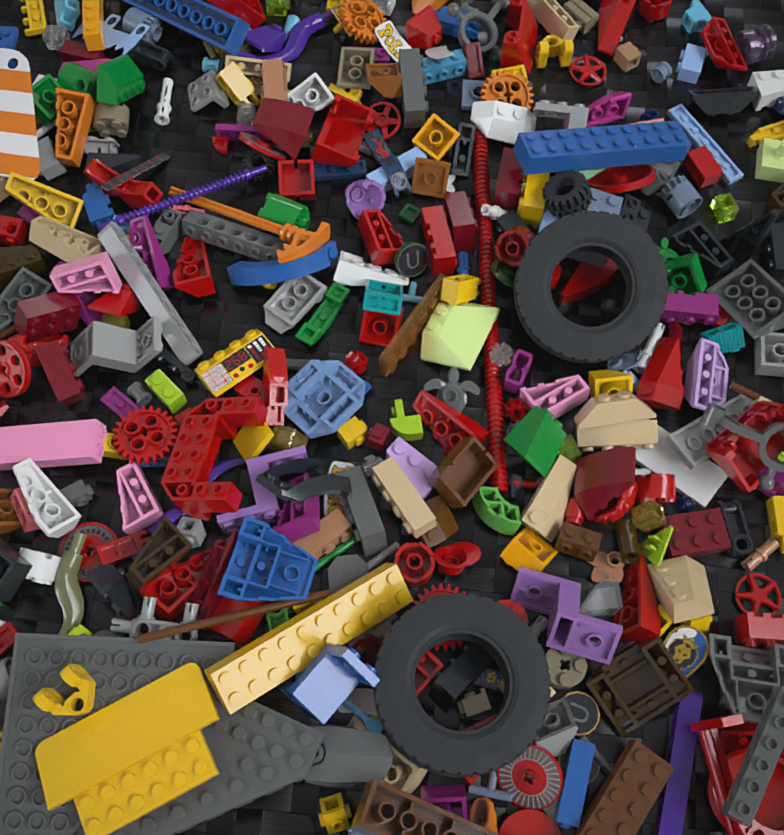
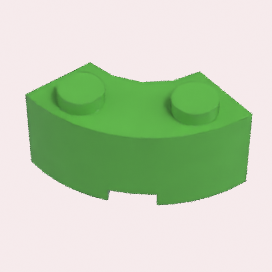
(496, 511)

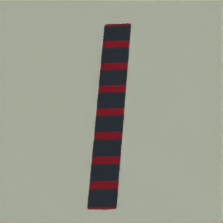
(134, 171)

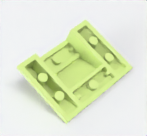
(457, 333)

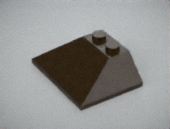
(638, 684)

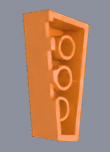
(73, 125)

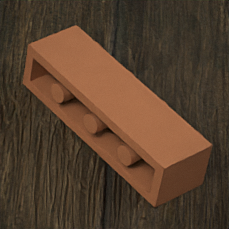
(274, 79)
(333, 530)

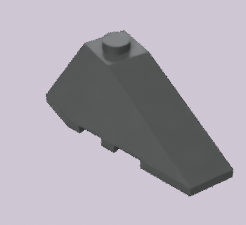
(22, 287)

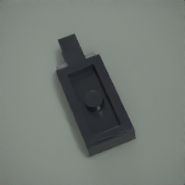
(176, 366)

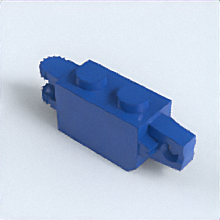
(451, 24)
(97, 206)

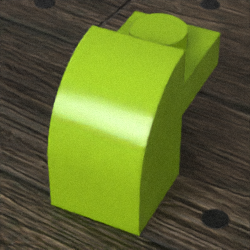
(405, 427)

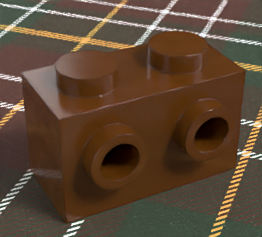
(578, 542)

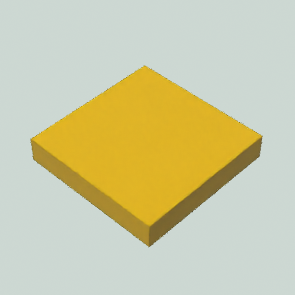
(252, 440)

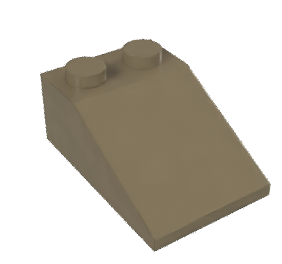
(352, 67)

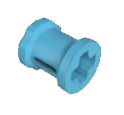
(217, 65)

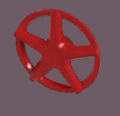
(587, 70)
(383, 120)
(758, 595)

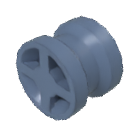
(661, 72)

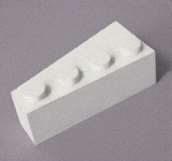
(770, 87)

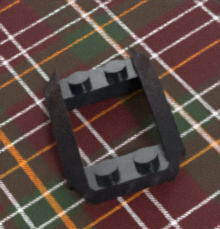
(319, 484)

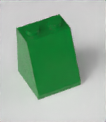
(537, 439)

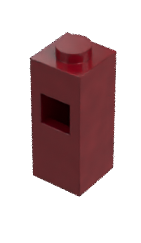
(78, 51)

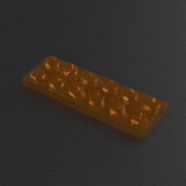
(408, 332)

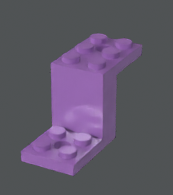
(266, 502)
(566, 626)

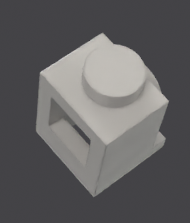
(196, 534)

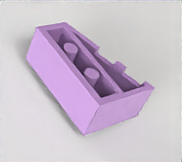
(414, 465)

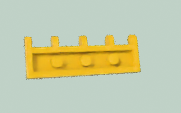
(36, 17)

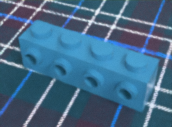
(444, 68)

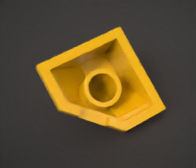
(609, 382)

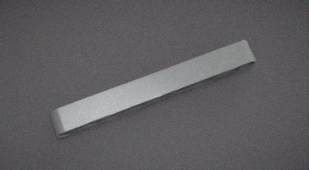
(149, 293)

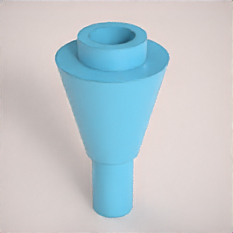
(291, 21)

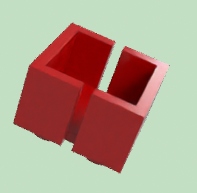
(297, 182)

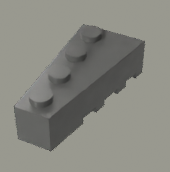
(364, 513)

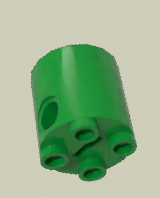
(78, 79)
(284, 211)

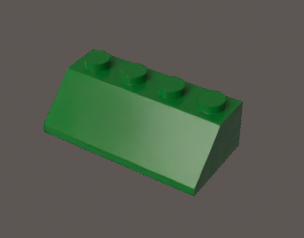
(118, 80)

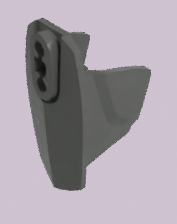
(349, 757)

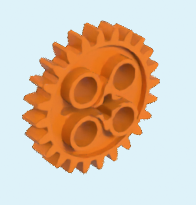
(361, 19)
(521, 96)

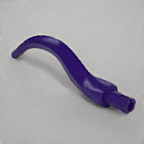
(297, 38)
(175, 513)

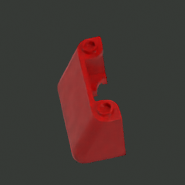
(521, 42)
(342, 133)
(740, 455)

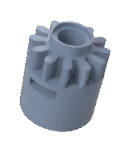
(136, 16)
(680, 196)

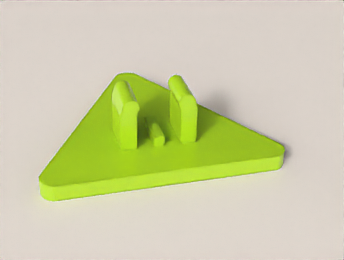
(656, 545)

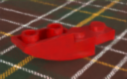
(276, 385)

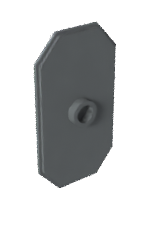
(345, 571)

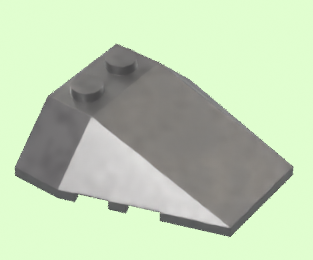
(746, 675)

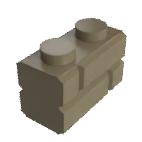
(582, 15)

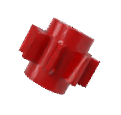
(356, 362)
(511, 410)

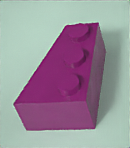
(691, 309)

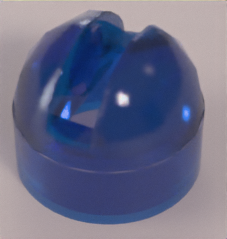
(686, 504)

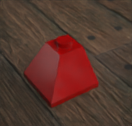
(423, 29)
(117, 304)
(379, 327)

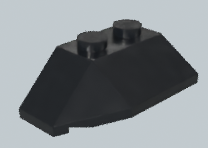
(723, 100)

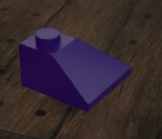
(267, 38)

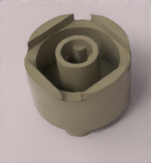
(111, 119)
(574, 671)

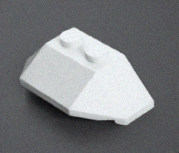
(502, 120)

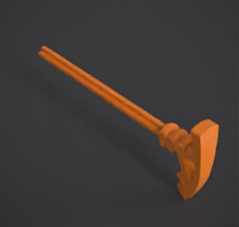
(301, 241)

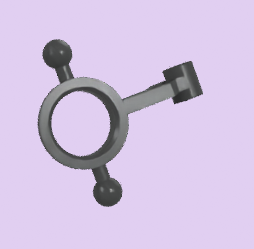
(485, 19)
(716, 415)

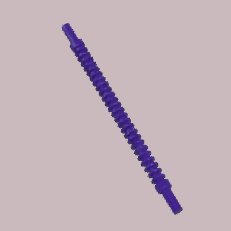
(246, 174)

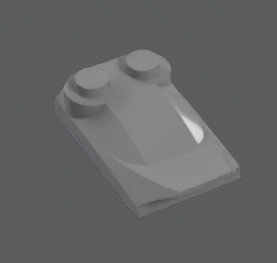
(292, 302)

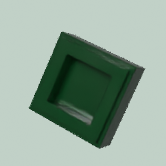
(409, 214)

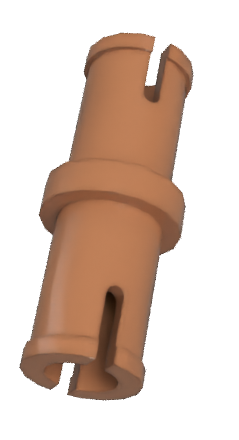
(760, 554)

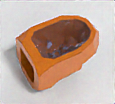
(483, 814)

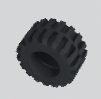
(567, 193)

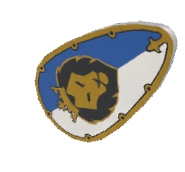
(687, 647)

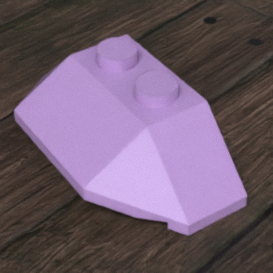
(706, 375)

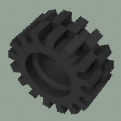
(257, 156)

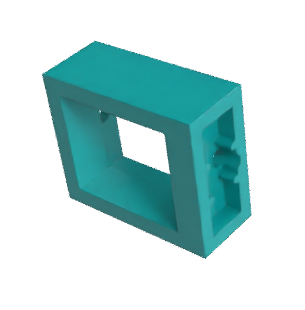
(381, 299)

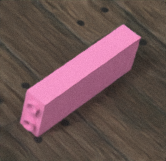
(53, 443)

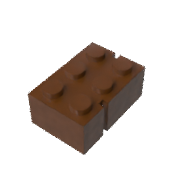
(462, 472)

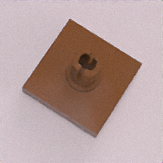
(430, 177)

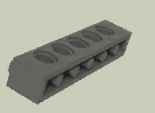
(231, 236)
(757, 763)

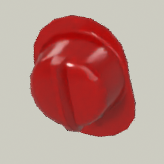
(456, 556)

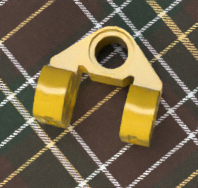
(551, 47)
(75, 676)

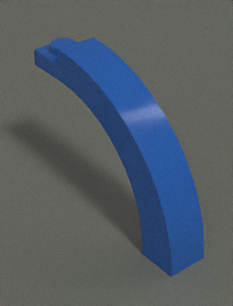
(271, 271)

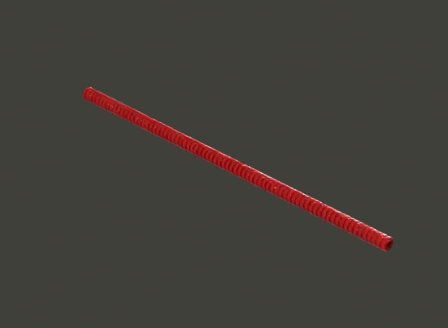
(488, 298)

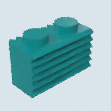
(729, 337)

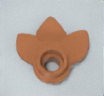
(605, 569)

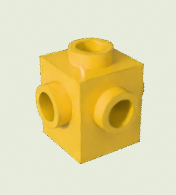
(334, 814)

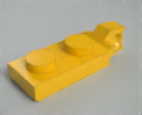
(772, 131)

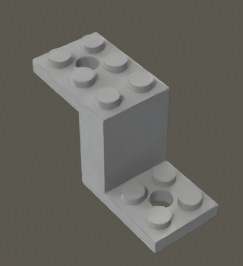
(575, 116)
(116, 346)

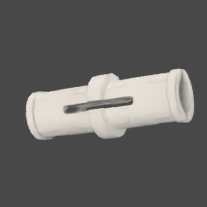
(493, 211)

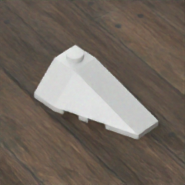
(311, 93)
(354, 272)
(47, 504)

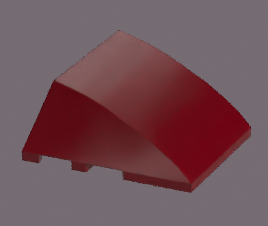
(283, 124)
(602, 477)

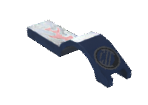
(388, 161)

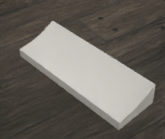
(699, 483)

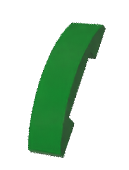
(324, 316)

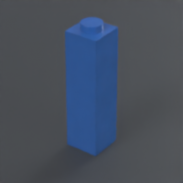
(575, 782)

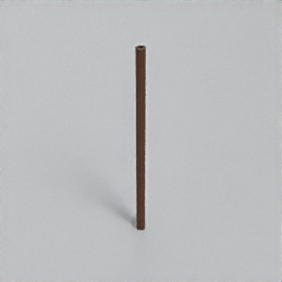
(204, 623)

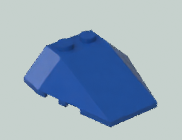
(267, 566)

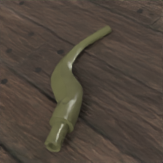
(67, 585)

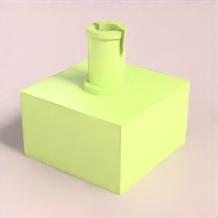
(770, 161)

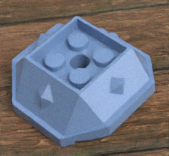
(315, 385)

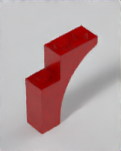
(132, 191)

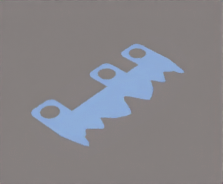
(117, 37)

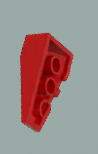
(612, 23)
(193, 269)
(662, 378)
(446, 422)
(176, 586)
(640, 609)

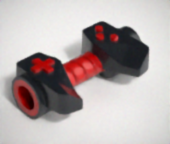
(516, 483)

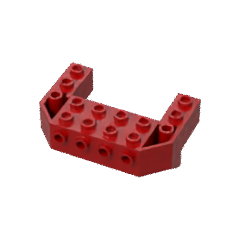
(196, 452)

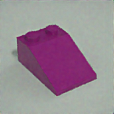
(448, 797)

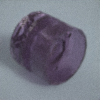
(756, 43)

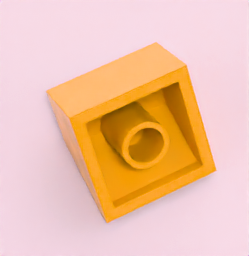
(435, 137)
(528, 551)

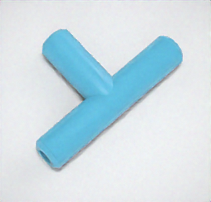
(410, 297)

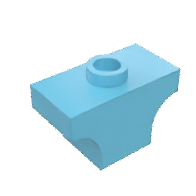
(67, 13)
(695, 17)

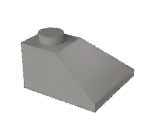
(558, 728)

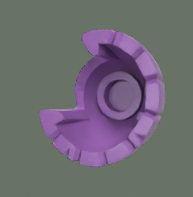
(364, 195)

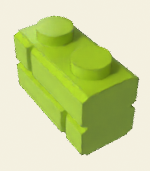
(166, 391)

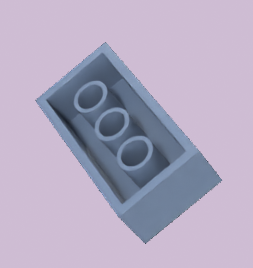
(600, 202)

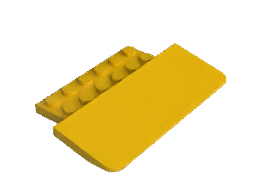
(132, 753)

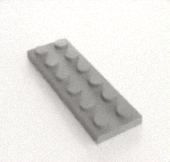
(692, 439)

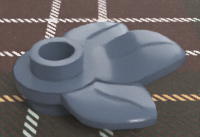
(625, 361)

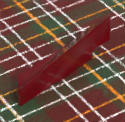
(211, 577)

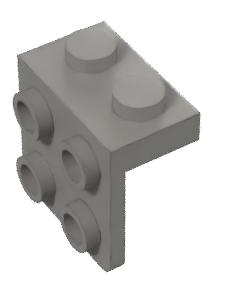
(205, 91)

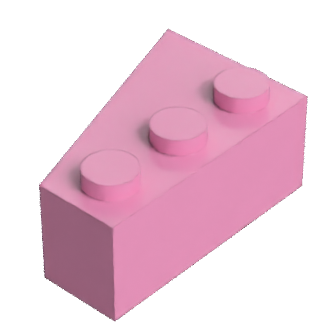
(87, 274)
(556, 396)
(138, 501)

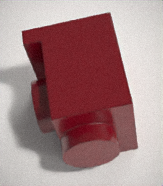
(378, 437)

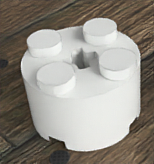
(44, 566)

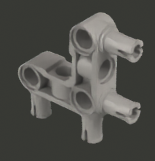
(147, 613)

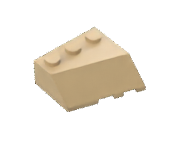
(682, 588)

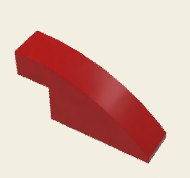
(587, 281)

